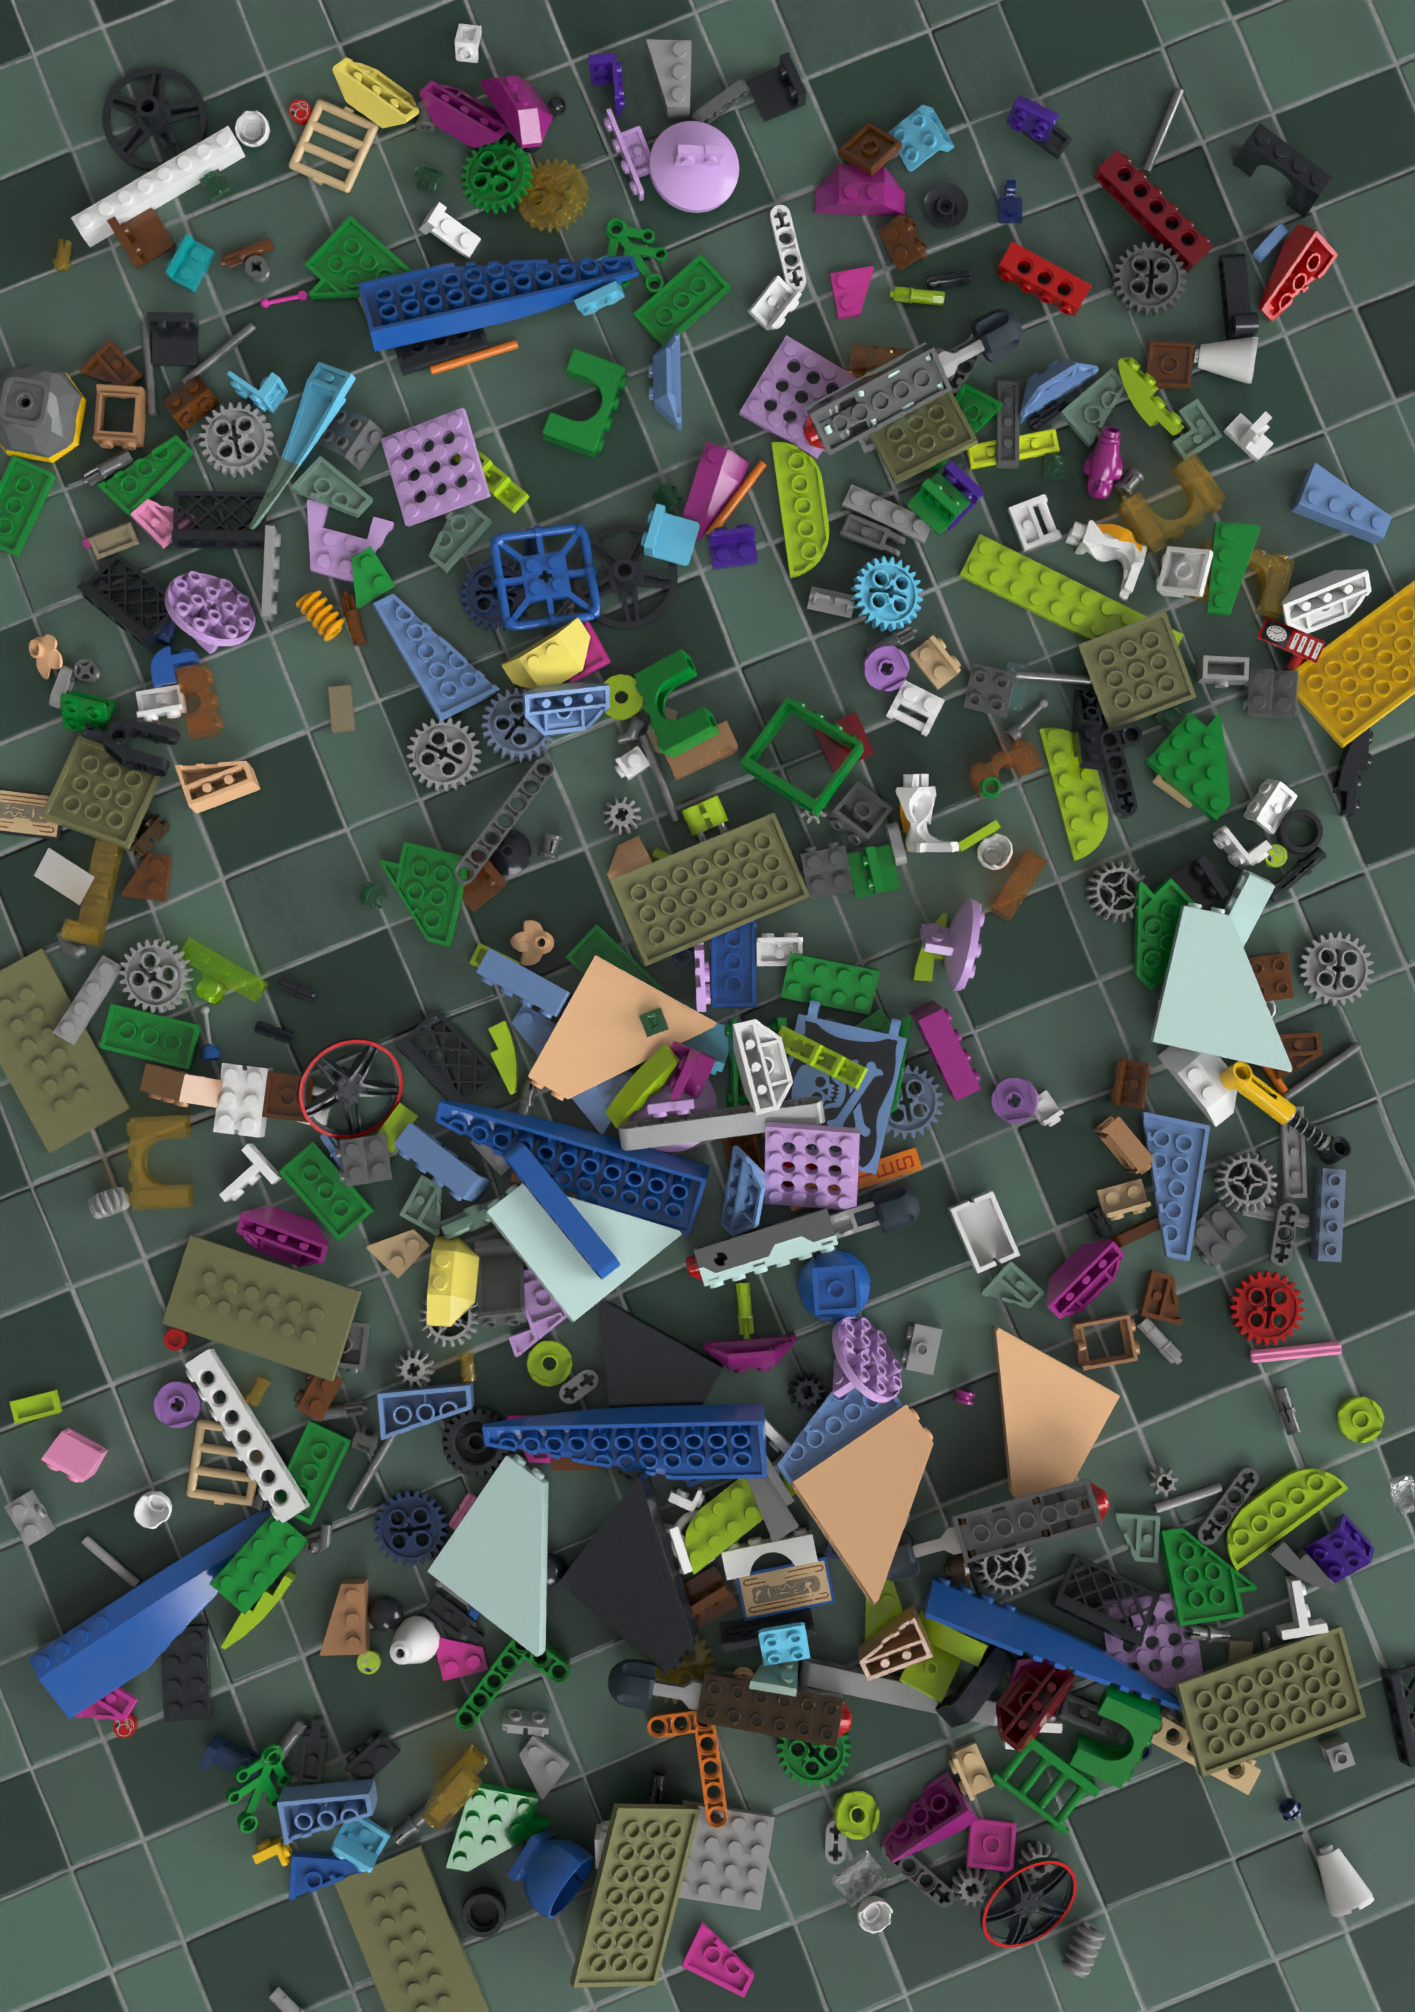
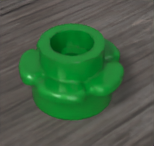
(990, 781)

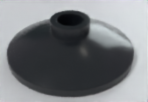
(945, 196)
(520, 853)

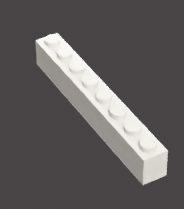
(159, 185)

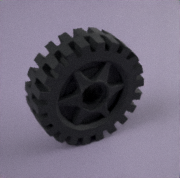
(458, 1445)

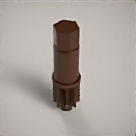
(241, 255)
(353, 620)

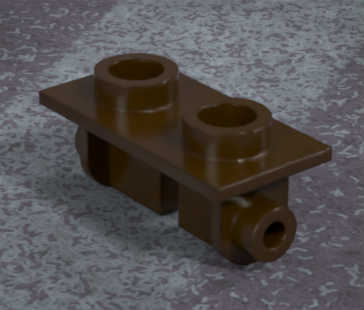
(154, 829)

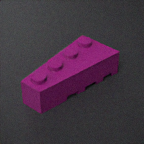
(946, 1049)

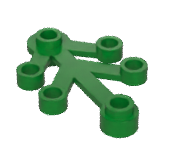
(635, 251)
(258, 1784)

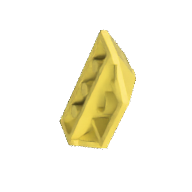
(374, 94)
(551, 658)
(451, 1281)

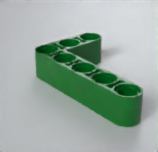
(505, 1671)

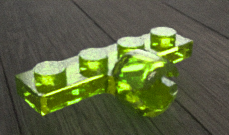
(221, 975)

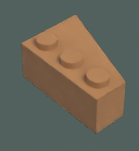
(704, 753)
(180, 1086)
(349, 1623)
(895, 1646)

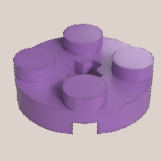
(898, 671)
(1007, 1110)
(170, 1415)

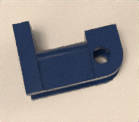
(228, 1756)

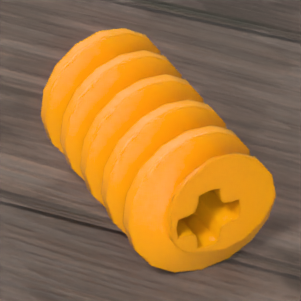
(320, 615)

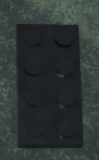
(187, 1676)

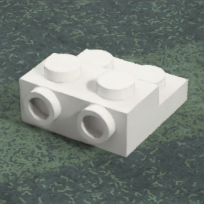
(1184, 572)

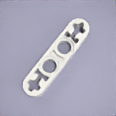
(787, 249)

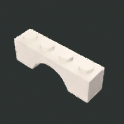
(796, 1546)

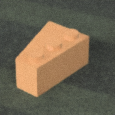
(216, 783)

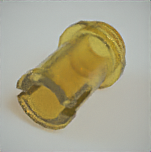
(62, 259)
(467, 1367)
(257, 1391)

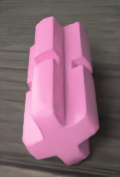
(464, 1508)

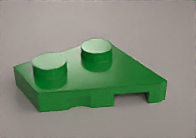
(369, 577)

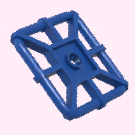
(535, 588)

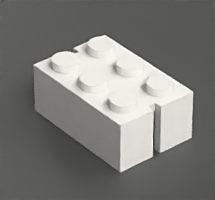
(241, 1100)
(983, 1231)

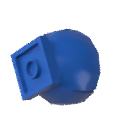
(833, 1285)
(549, 1870)

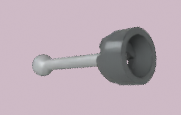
(1014, 732)

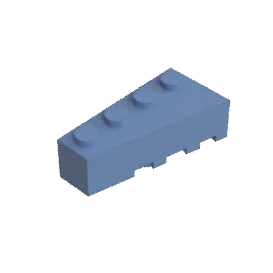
(1339, 506)
(524, 983)
(441, 1163)
(415, 1407)
(323, 1806)

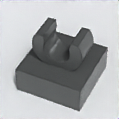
(365, 1443)

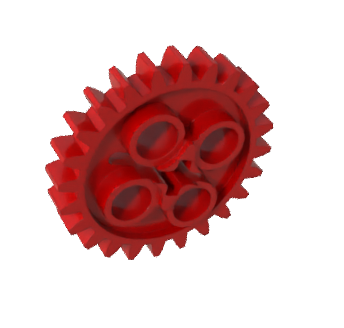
(1245, 1308)

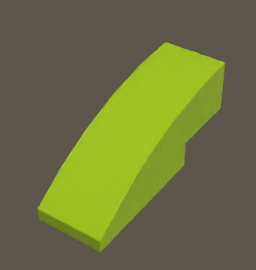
(925, 960)
(506, 1055)
(954, 1641)

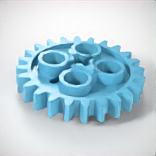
(888, 574)

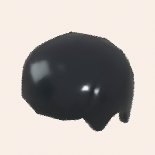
(555, 1569)
(386, 1614)

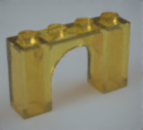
(1203, 498)
(1274, 579)
(148, 1192)
(454, 1787)

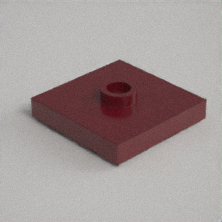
(835, 752)

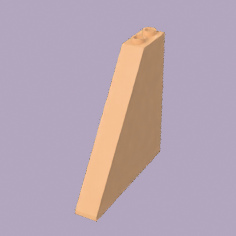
(604, 1034)
(1046, 1415)
(866, 1495)

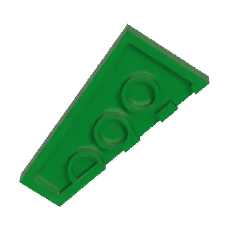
(977, 409)
(146, 475)

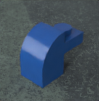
(167, 662)

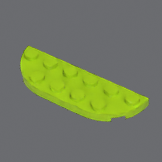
(801, 507)
(1076, 792)
(1279, 1511)
(722, 1522)

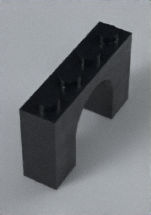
(1305, 177)

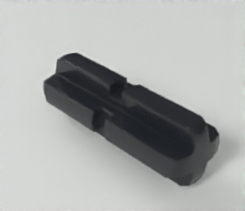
(292, 987)
(277, 1033)

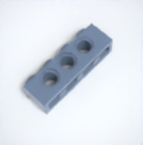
(1328, 1214)

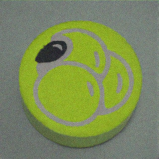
(1276, 857)
(369, 1662)

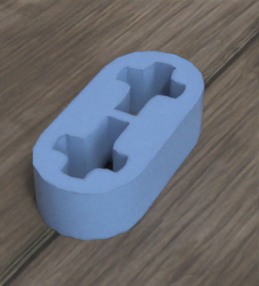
(1270, 243)

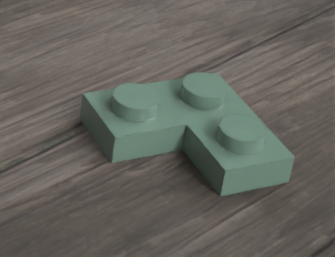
(1200, 434)

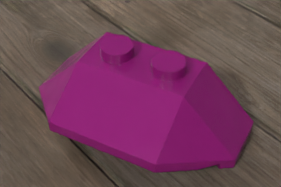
(519, 108)
(462, 115)
(857, 193)
(283, 1235)
(1083, 1277)
(750, 1353)

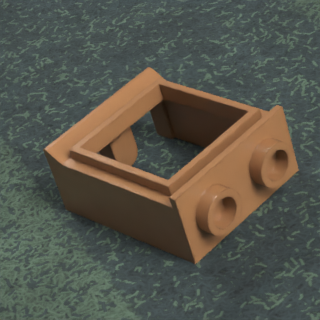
(127, 440)
(1124, 1145)
(1130, 1346)

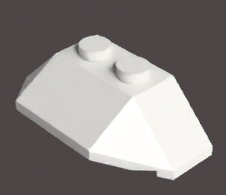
(1325, 599)
(761, 1065)
(1200, 1078)

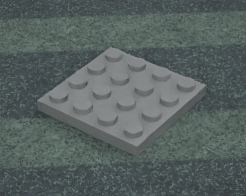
(729, 1861)

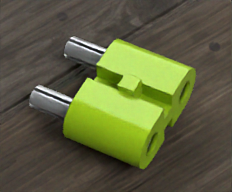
(705, 816)

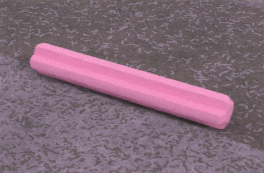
(1295, 1352)

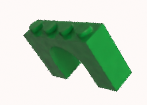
(587, 435)
(654, 686)
(1116, 1763)

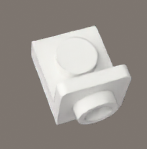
(467, 43)
(631, 763)
(1047, 1110)
(683, 1500)

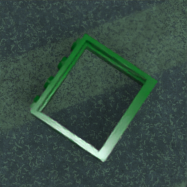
(816, 720)

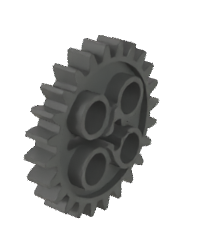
(1128, 277)

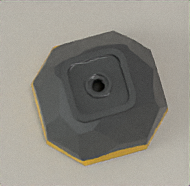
(49, 423)

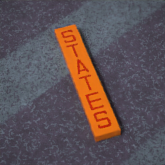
(888, 1168)

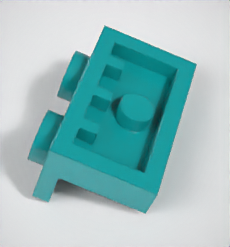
(189, 263)

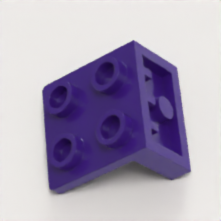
(606, 70)
(1032, 119)
(964, 485)
(733, 546)
(1341, 1550)

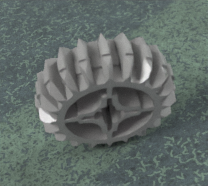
(1107, 888)
(1245, 1192)
(439, 1333)
(999, 1570)

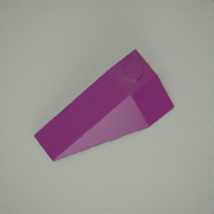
(714, 484)
(932, 1818)

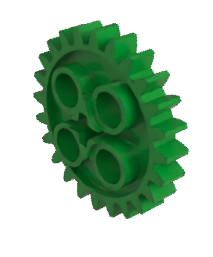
(496, 176)
(797, 1760)

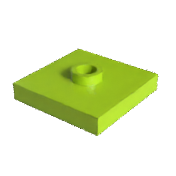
(932, 1675)

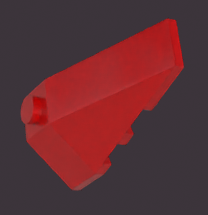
(1301, 260)

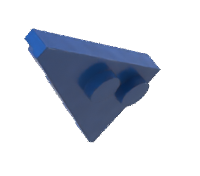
(316, 1871)

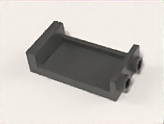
(500, 1284)

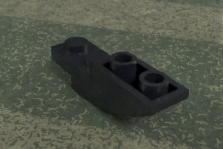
(1086, 729)
(1353, 760)

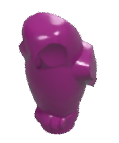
(1104, 464)

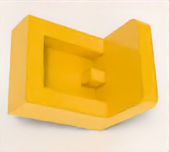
(268, 1849)

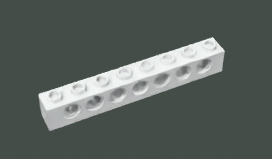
(258, 1440)

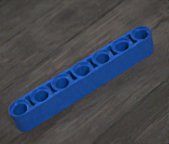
(560, 1209)

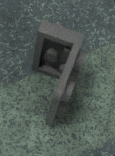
(351, 437)

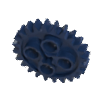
(492, 615)
(408, 1506)

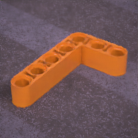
(704, 1755)

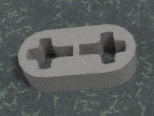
(63, 684)
(896, 843)
(575, 1381)
(830, 1840)

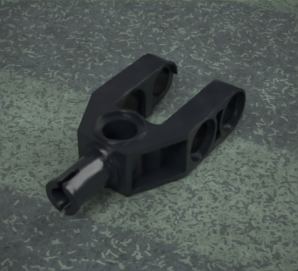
(131, 729)

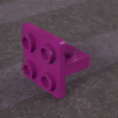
(690, 1072)

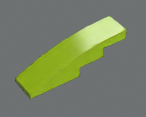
(500, 484)
(822, 1058)
(641, 1085)
(257, 1612)

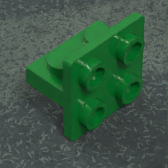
(938, 503)
(85, 708)
(873, 871)

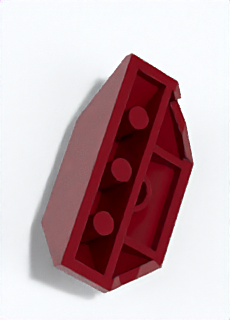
(1031, 1702)

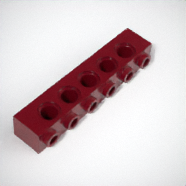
(1153, 223)

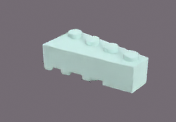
(1248, 902)

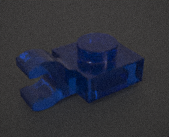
(1010, 207)

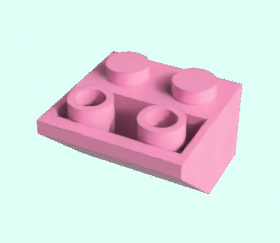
(74, 1455)

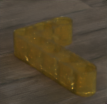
(97, 901)

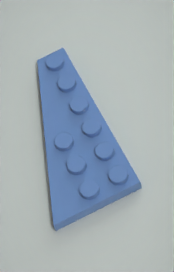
(437, 667)
(593, 1102)
(1176, 1177)
(832, 1428)

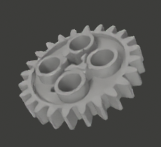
(216, 444)
(435, 772)
(1356, 971)
(146, 992)

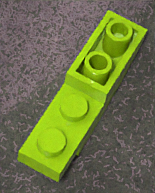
(1140, 390)

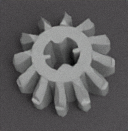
(629, 818)
(108, 1202)
(421, 1373)
(1037, 1852)
(966, 1879)

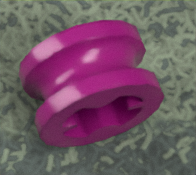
(964, 1396)

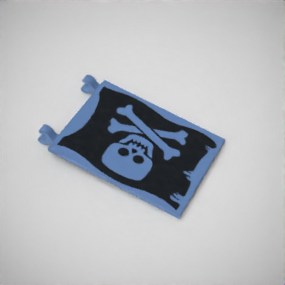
(842, 1104)

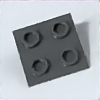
(990, 690)

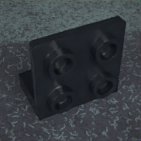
(778, 89)
(174, 338)
(1200, 882)

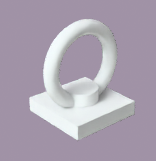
(677, 1541)

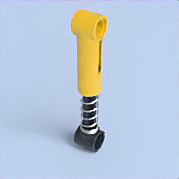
(1240, 1078)

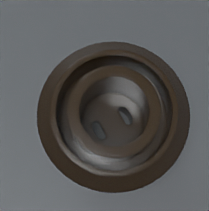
(957, 1569)

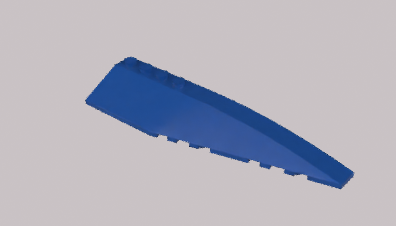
(471, 297)
(591, 1164)
(653, 1439)
(137, 1626)
(1022, 1633)

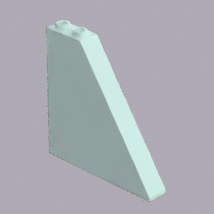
(1213, 996)
(557, 1261)
(501, 1553)

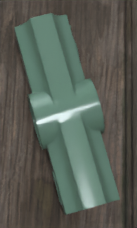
(470, 1220)

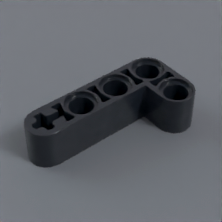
(1235, 296)
(1122, 772)
(976, 1688)

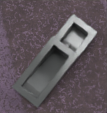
(1300, 1565)

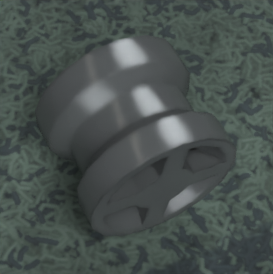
(257, 275)
(83, 668)

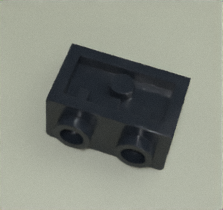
(373, 1756)

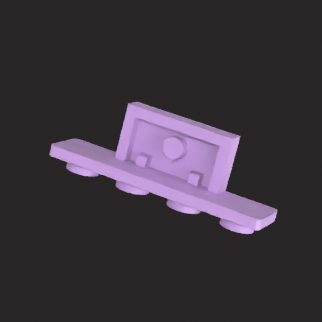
(633, 152)

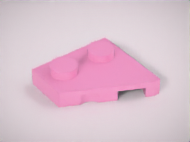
(158, 521)

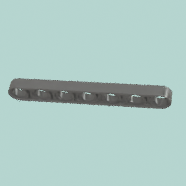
(498, 830)

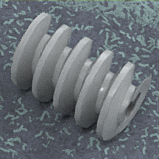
(1084, 1950)

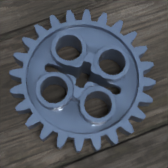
(502, 712)
(926, 1097)

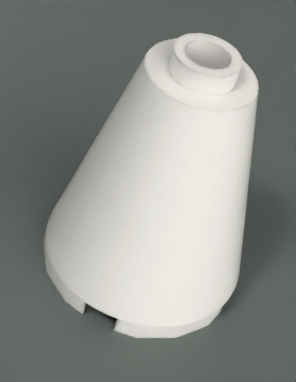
(1229, 358)
(414, 1641)
(1341, 1883)

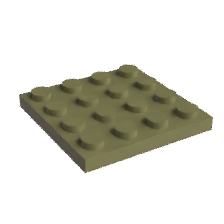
(924, 438)
(1137, 670)
(100, 795)

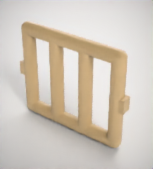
(353, 166)
(195, 1469)

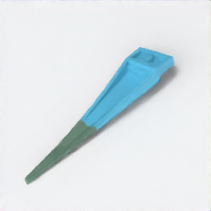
(319, 405)

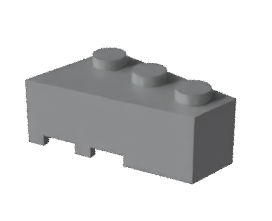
(673, 74)

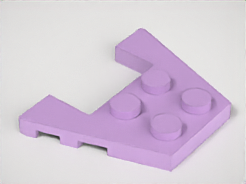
(333, 550)
(702, 976)
(541, 1314)

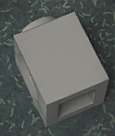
(1336, 1753)

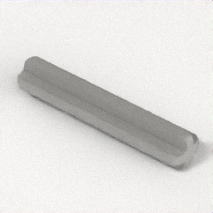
(1268, 1214)

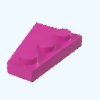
(717, 1962)

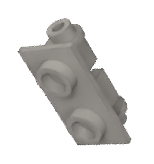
(831, 602)
(516, 1720)

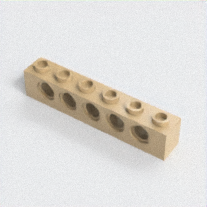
(1241, 1777)

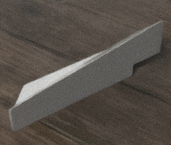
(772, 1501)

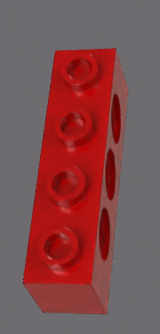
(1040, 268)

